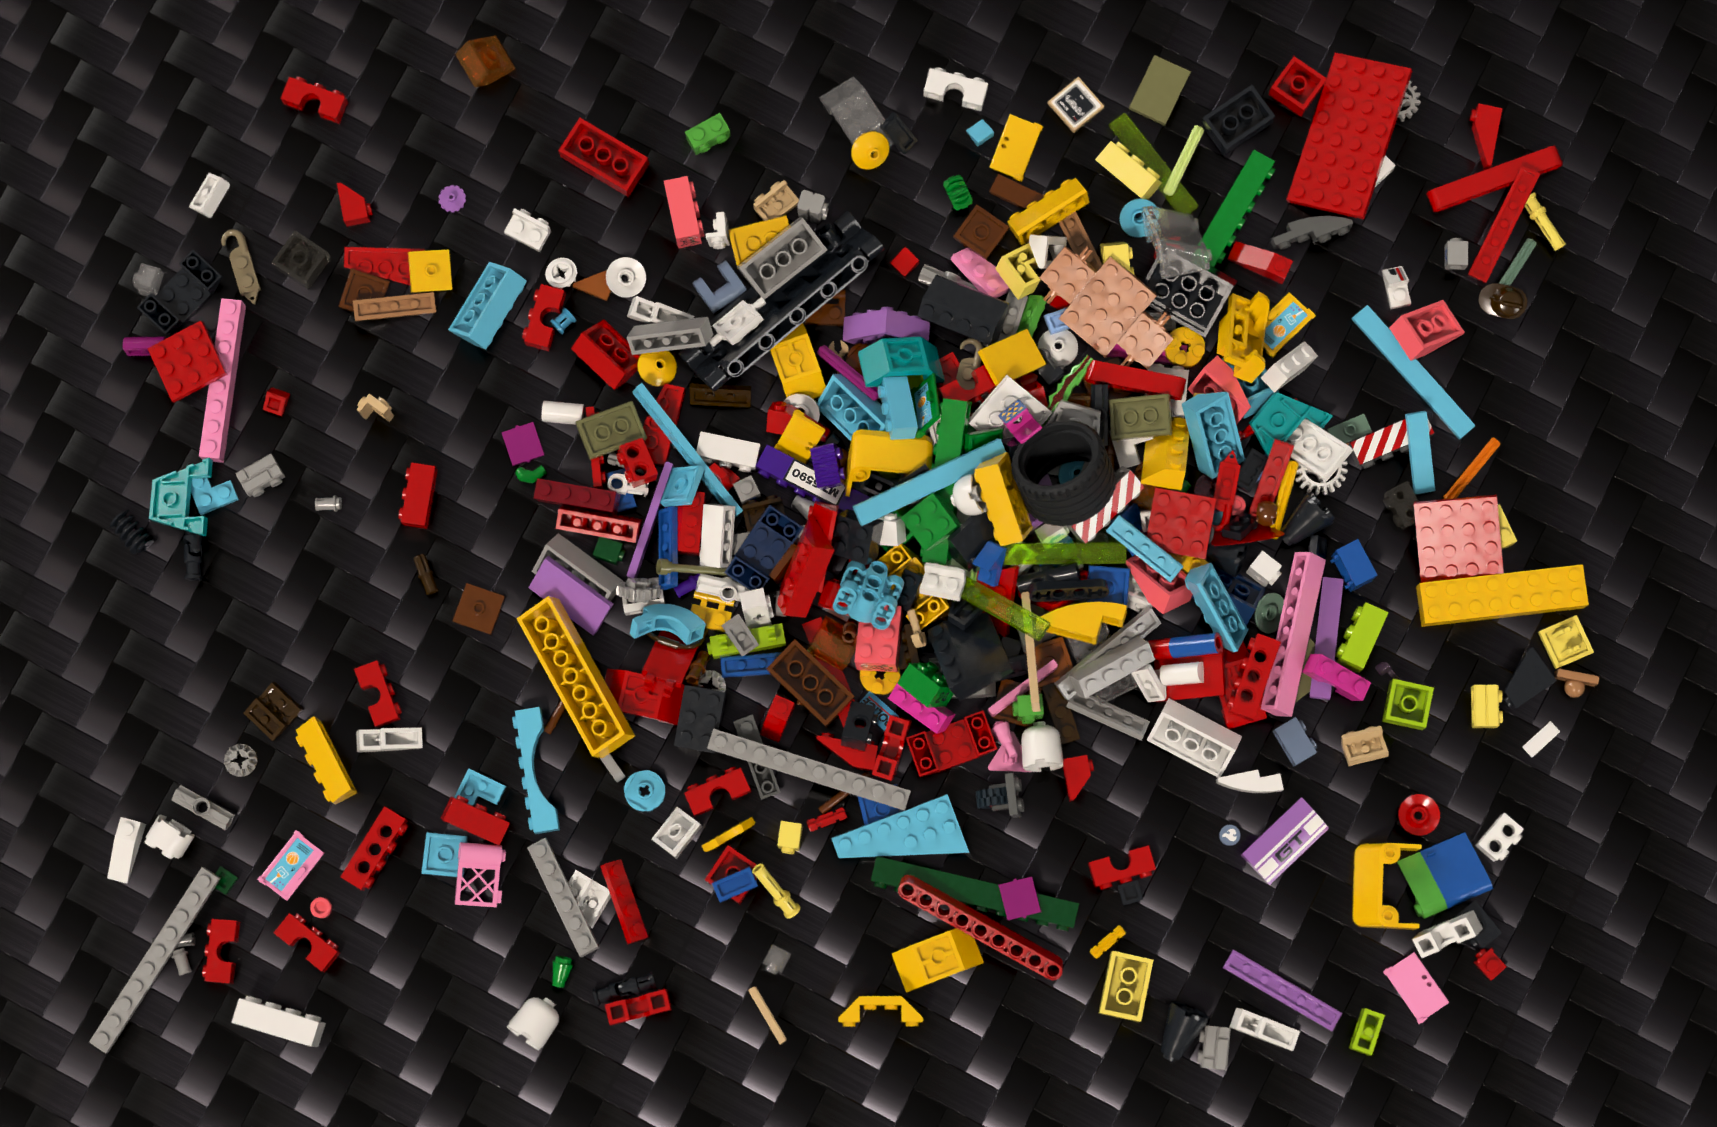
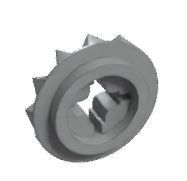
(247, 765)

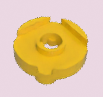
(1195, 351)
(879, 686)

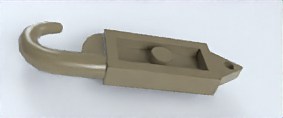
(243, 266)
(968, 365)

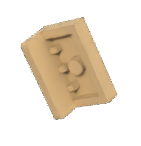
(776, 202)
(370, 403)
(1364, 745)

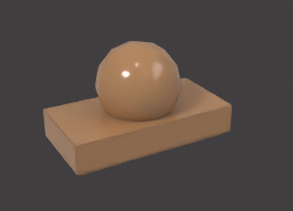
(1575, 681)

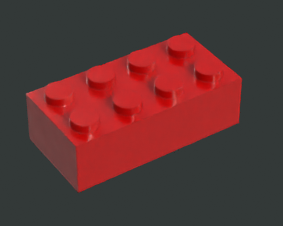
(604, 157)

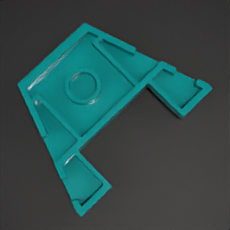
(1281, 417)
(172, 498)

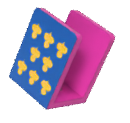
(1026, 427)

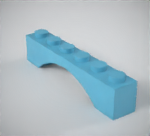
(530, 727)

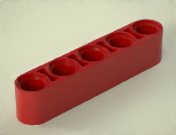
(1135, 379)

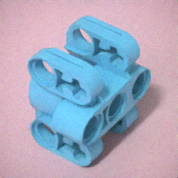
(868, 593)

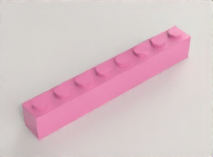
(221, 391)
(1293, 633)

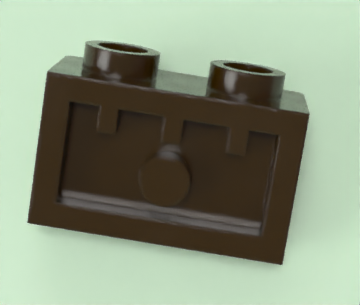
(908, 651)

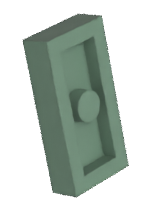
(1351, 429)

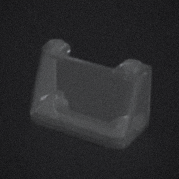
(1176, 241)

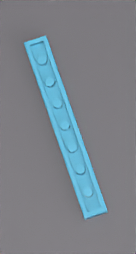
(1413, 373)
(684, 446)
(926, 483)

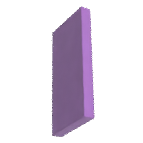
(580, 600)

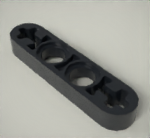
(1098, 589)

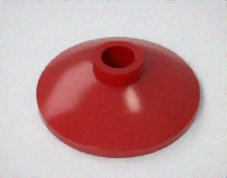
(1428, 810)

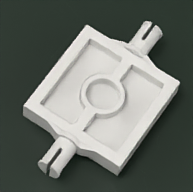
(738, 322)

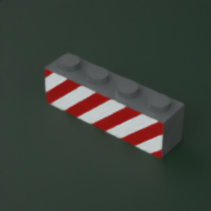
(1381, 444)

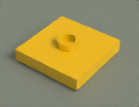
(430, 271)

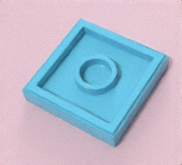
(682, 486)
(442, 854)

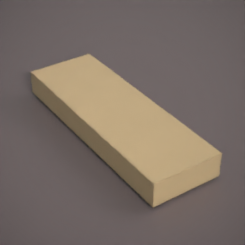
(767, 1015)

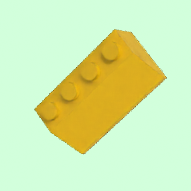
(1049, 210)
(1167, 457)
(1003, 500)
(325, 760)

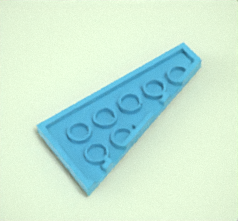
(916, 831)

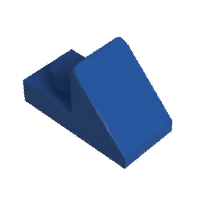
(990, 563)

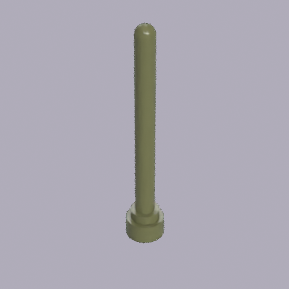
(665, 566)

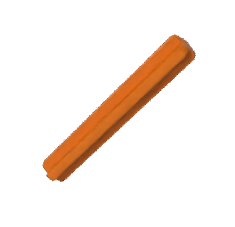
(1472, 469)

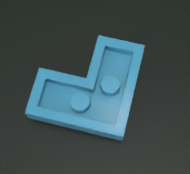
(211, 498)
(478, 785)

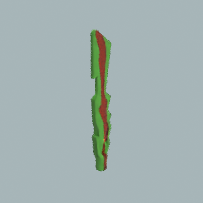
(1068, 383)

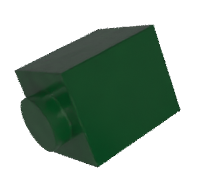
(609, 551)

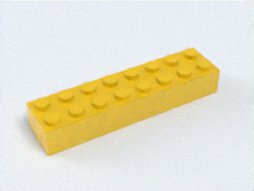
(1502, 595)
(575, 677)

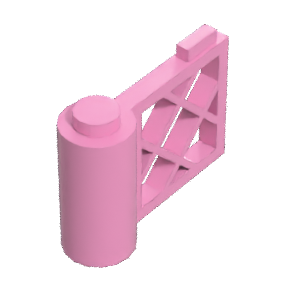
(479, 857)

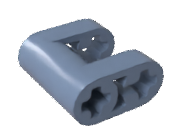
(724, 294)

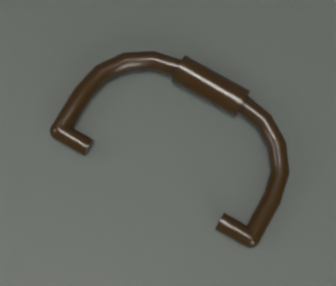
(676, 644)

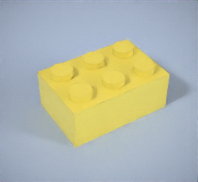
(1129, 170)
(1125, 986)

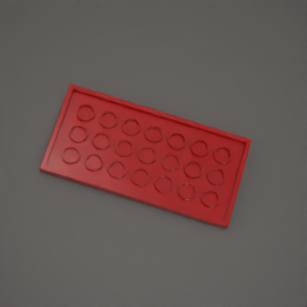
(1349, 135)

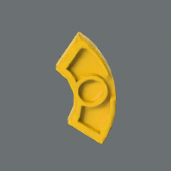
(727, 835)

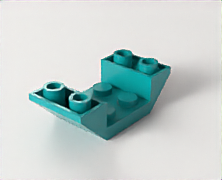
(899, 358)

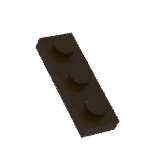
(725, 396)
(1060, 714)

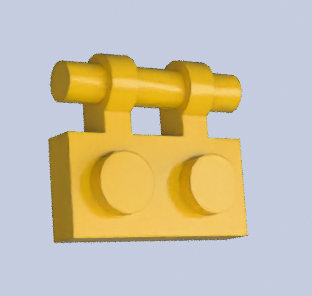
(712, 617)

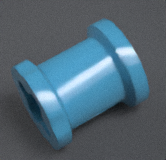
(565, 314)

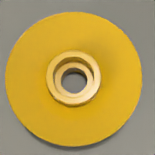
(865, 145)
(651, 373)

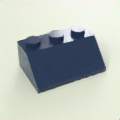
(1243, 593)

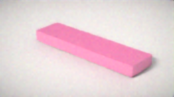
(1021, 689)

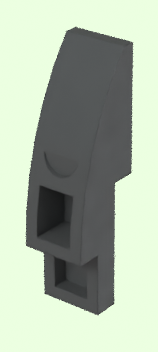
(1319, 228)
(763, 776)

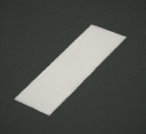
(1542, 738)

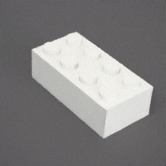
(277, 1022)

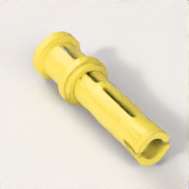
(1538, 214)
(781, 897)

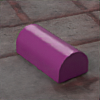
(138, 345)

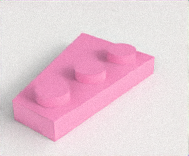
(980, 273)

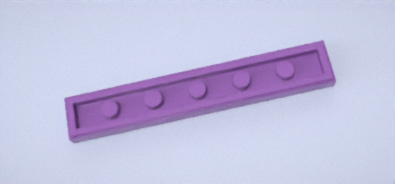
(649, 522)
(1327, 630)
(1282, 990)

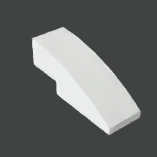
(651, 312)
(389, 739)
(1252, 782)
(1264, 1029)

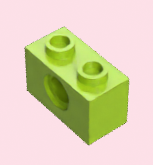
(1366, 1031)

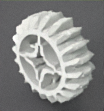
(1323, 485)

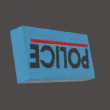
(881, 709)

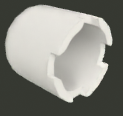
(1041, 748)
(535, 1021)

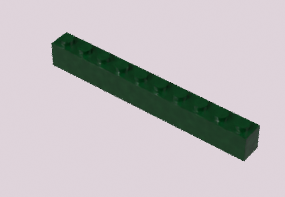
(972, 892)

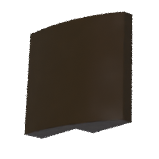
(273, 711)

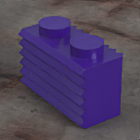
(828, 466)

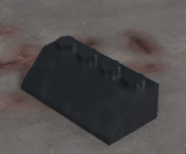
(963, 310)
(970, 539)

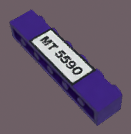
(802, 479)

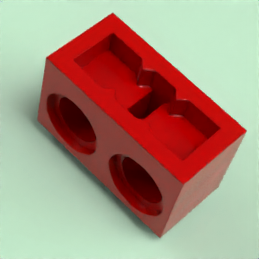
(642, 461)

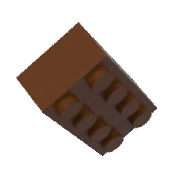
(810, 683)

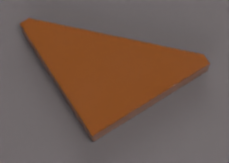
(595, 285)

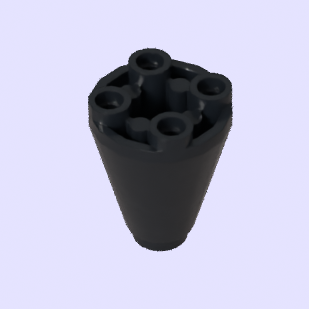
(1306, 520)

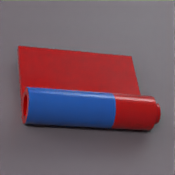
(1189, 649)

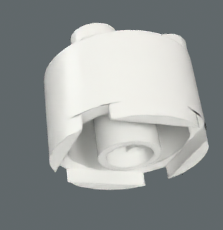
(169, 837)

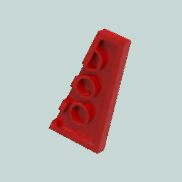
(380, 262)
(657, 442)

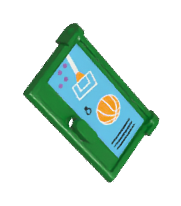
(926, 404)

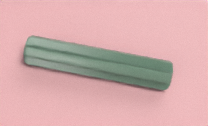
(1518, 262)

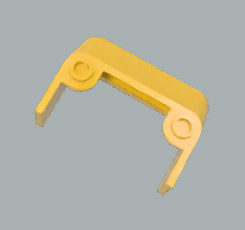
(876, 452)
(1369, 885)

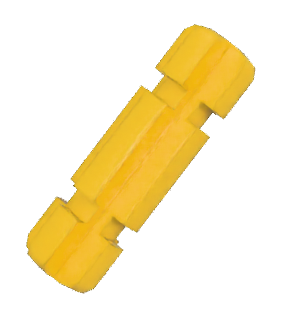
(1107, 941)

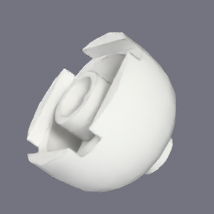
(967, 496)

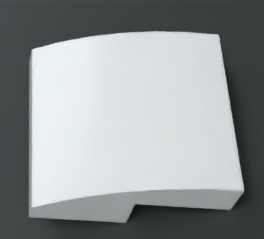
(590, 896)

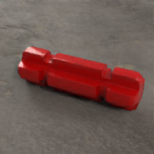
(826, 819)

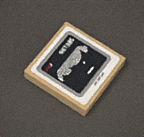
(1076, 104)

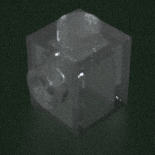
(148, 279)
(776, 960)

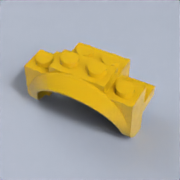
(1243, 335)

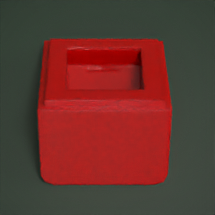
(905, 262)
(276, 401)

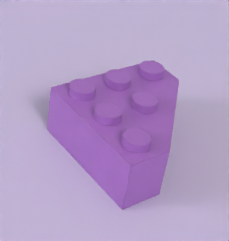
(882, 324)

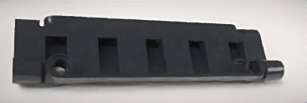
(789, 304)

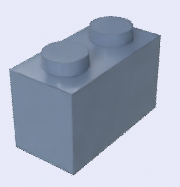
(1295, 741)

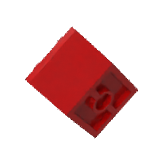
(1232, 669)
(634, 700)
(956, 745)

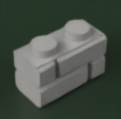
(812, 207)
(260, 476)
(1214, 1047)

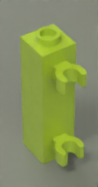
(767, 638)

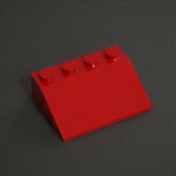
(826, 517)
(805, 570)

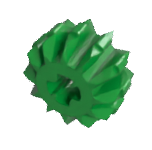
(958, 192)

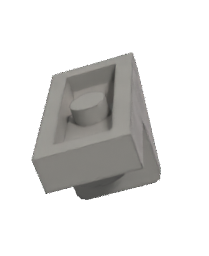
(740, 635)

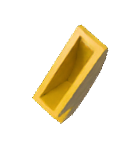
(1085, 619)

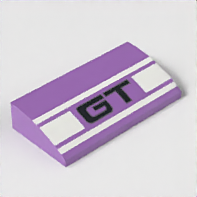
(1285, 841)

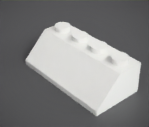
(1194, 738)

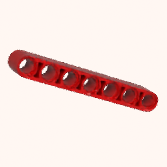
(1492, 179)

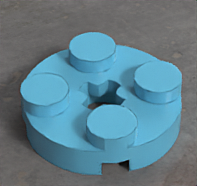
(656, 789)

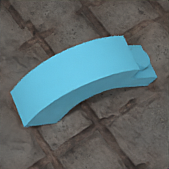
(671, 619)

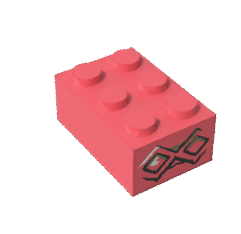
(684, 211)
(879, 648)

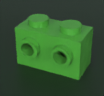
(708, 134)
(1023, 710)

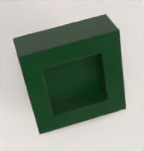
(227, 880)

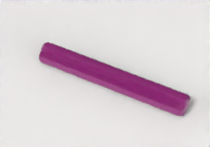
(847, 371)

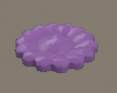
(452, 198)

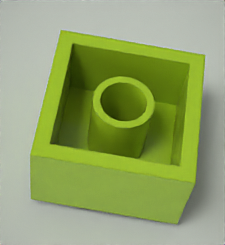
(1407, 704)

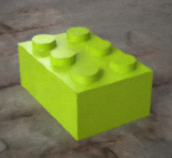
(1361, 637)

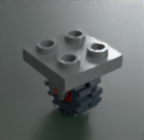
(1003, 796)

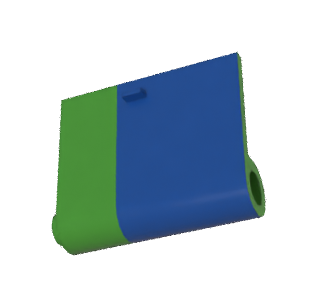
(1445, 875)

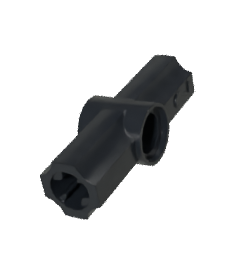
(1100, 401)
(1049, 573)

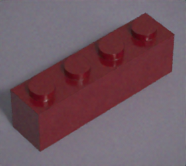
(577, 496)

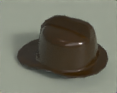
(1502, 301)

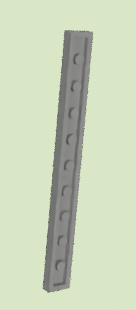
(808, 769)
(154, 960)

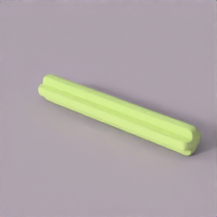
(1183, 160)

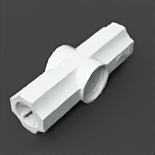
(715, 586)

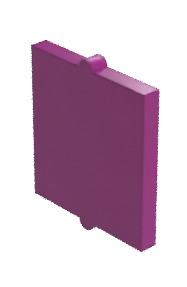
(522, 443)
(1019, 898)

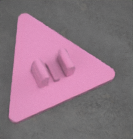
(1003, 762)

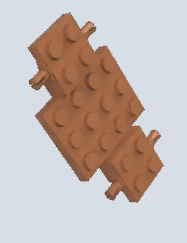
(1107, 306)

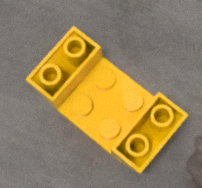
(798, 365)
(926, 606)
(936, 958)
(852, 1013)

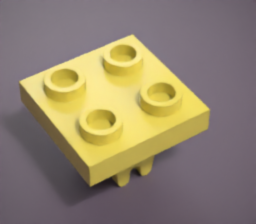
(1565, 642)

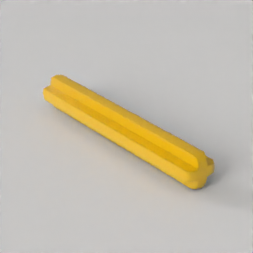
(1284, 493)

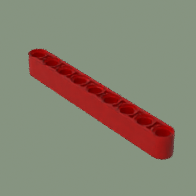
(985, 936)

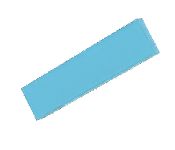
(1420, 452)
(1144, 548)

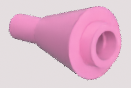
(1002, 733)

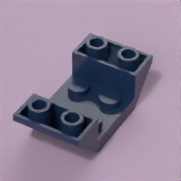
(763, 549)

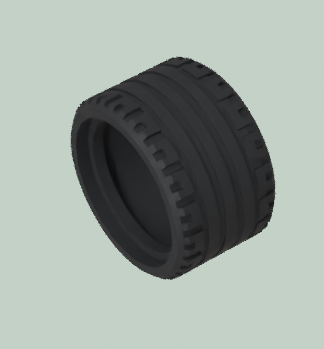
(1074, 499)

